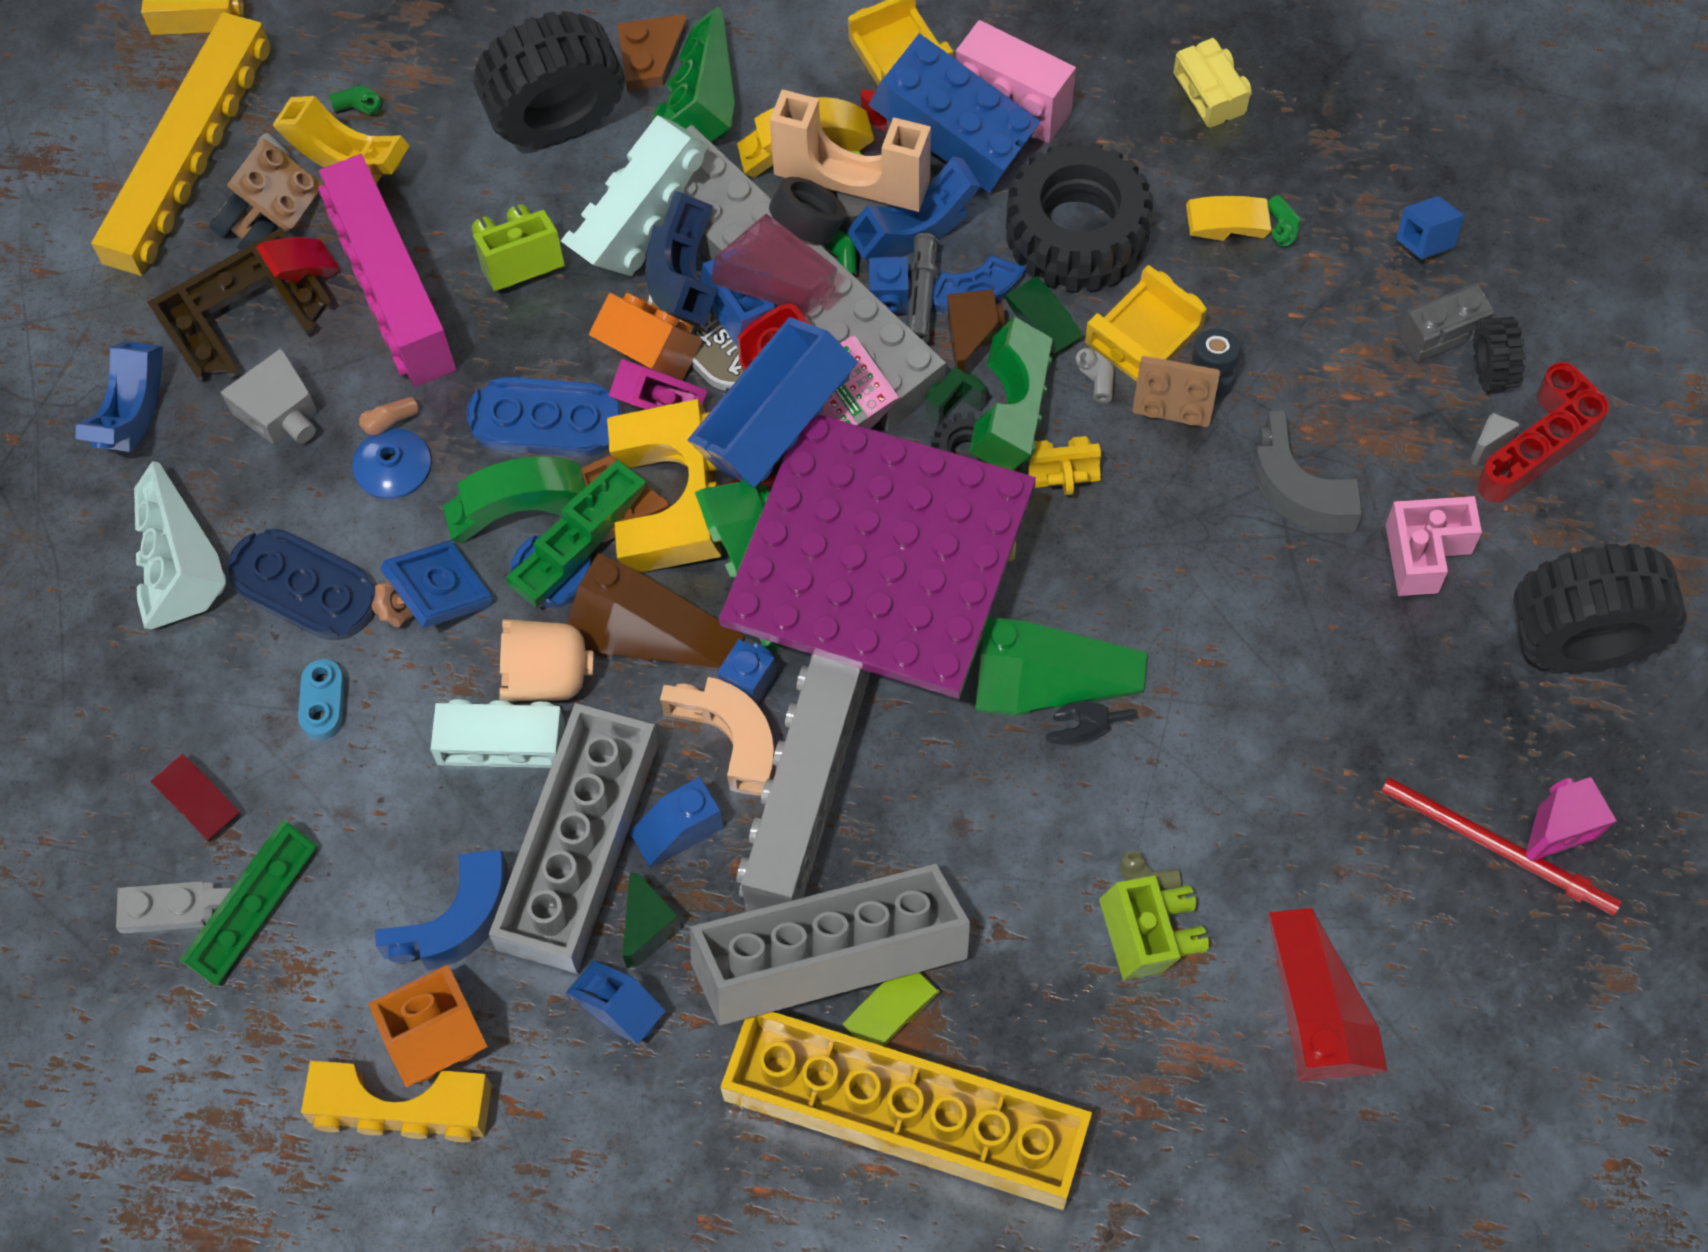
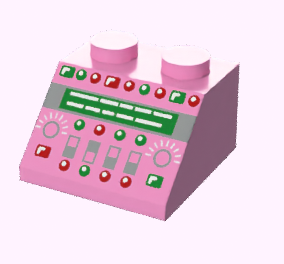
(864, 395)

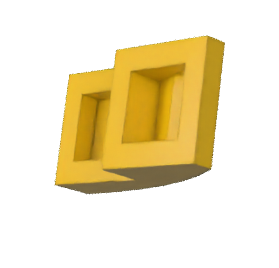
(1221, 215)

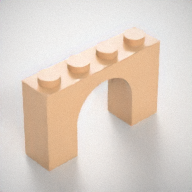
(804, 151)

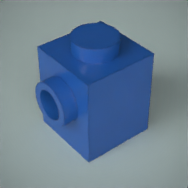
(1429, 227)
(890, 282)
(749, 669)

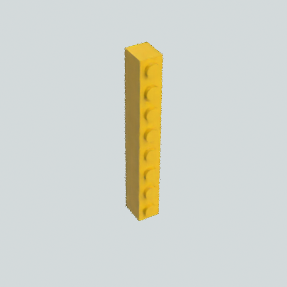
(181, 144)

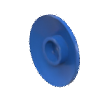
(396, 476)

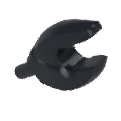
(1091, 719)

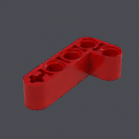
(1538, 441)

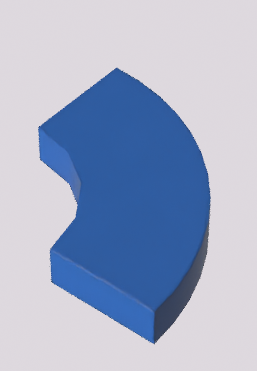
(993, 274)

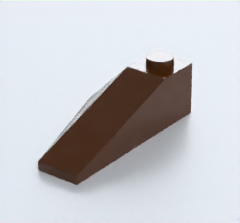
(639, 618)

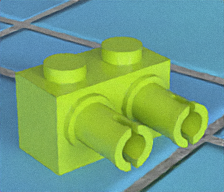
(517, 249)
(1141, 927)

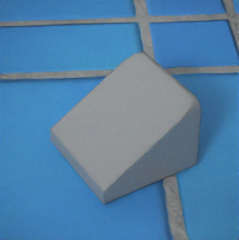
(1494, 436)

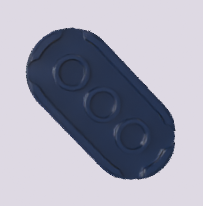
(302, 584)

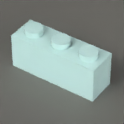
(496, 734)

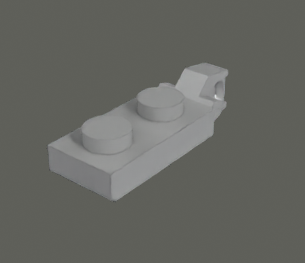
(167, 906)

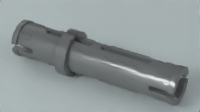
(922, 275)

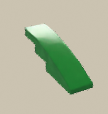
(577, 534)

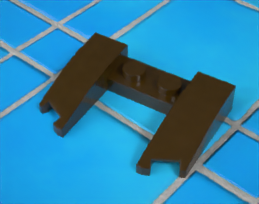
(186, 306)

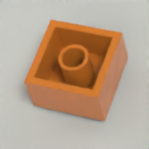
(646, 334)
(427, 1026)

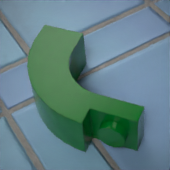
(511, 487)

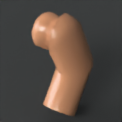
(383, 417)

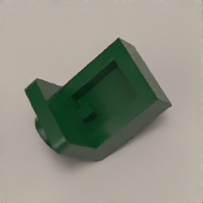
(945, 396)

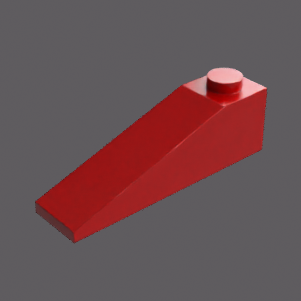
(1324, 1010)

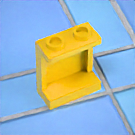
(885, 32)
(1149, 321)

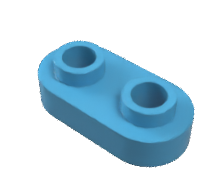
(321, 696)

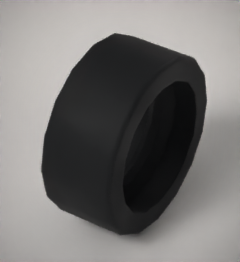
(807, 210)

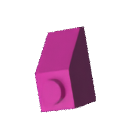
(651, 388)
(1569, 818)

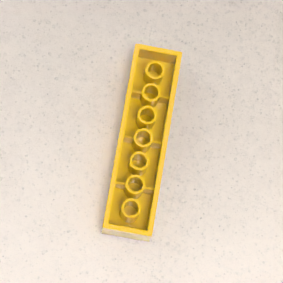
(907, 1107)

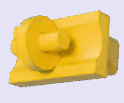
(1065, 464)

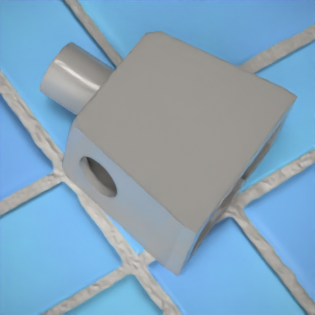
(273, 401)

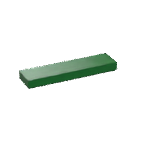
(248, 903)

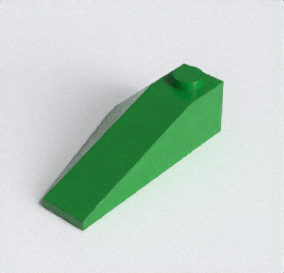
(703, 83)
(732, 516)
(1045, 667)

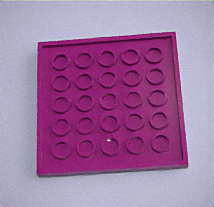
(879, 554)

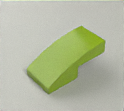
(890, 1008)

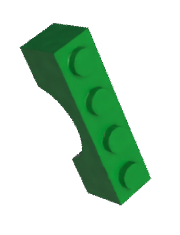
(1020, 361)

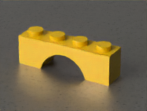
(452, 1106)

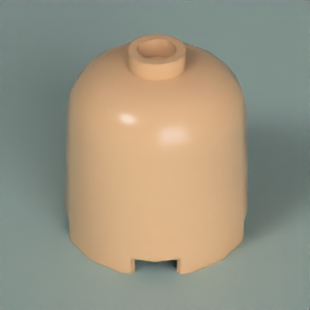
(542, 661)

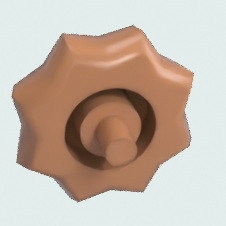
(390, 605)

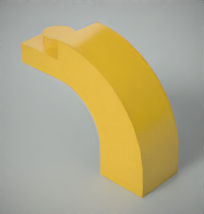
(839, 119)
(328, 141)

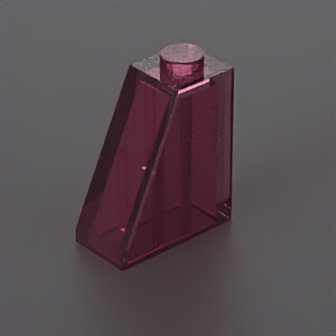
(775, 267)

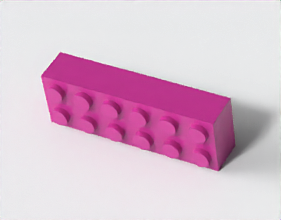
(385, 271)

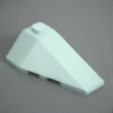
(177, 557)

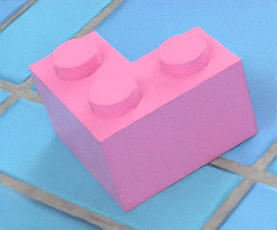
(1425, 533)

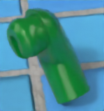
(359, 98)
(1287, 221)
(844, 250)

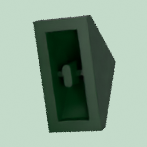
(647, 922)

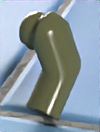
(1134, 867)

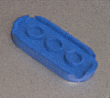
(542, 416)

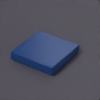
(436, 583)

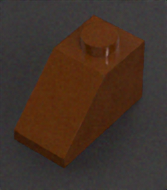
(972, 324)

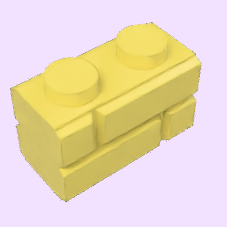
(1212, 82)

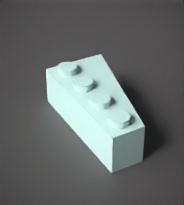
(637, 198)

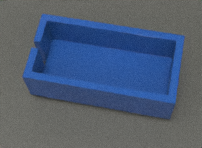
(962, 109)
(773, 401)

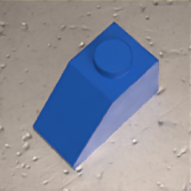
(677, 823)
(616, 1001)

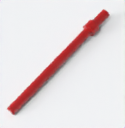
(1576, 886)

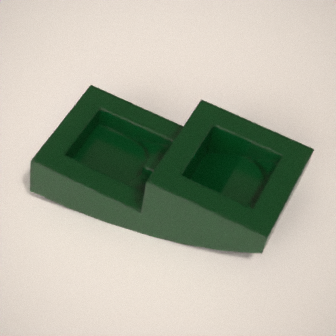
(1042, 310)

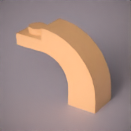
(738, 718)

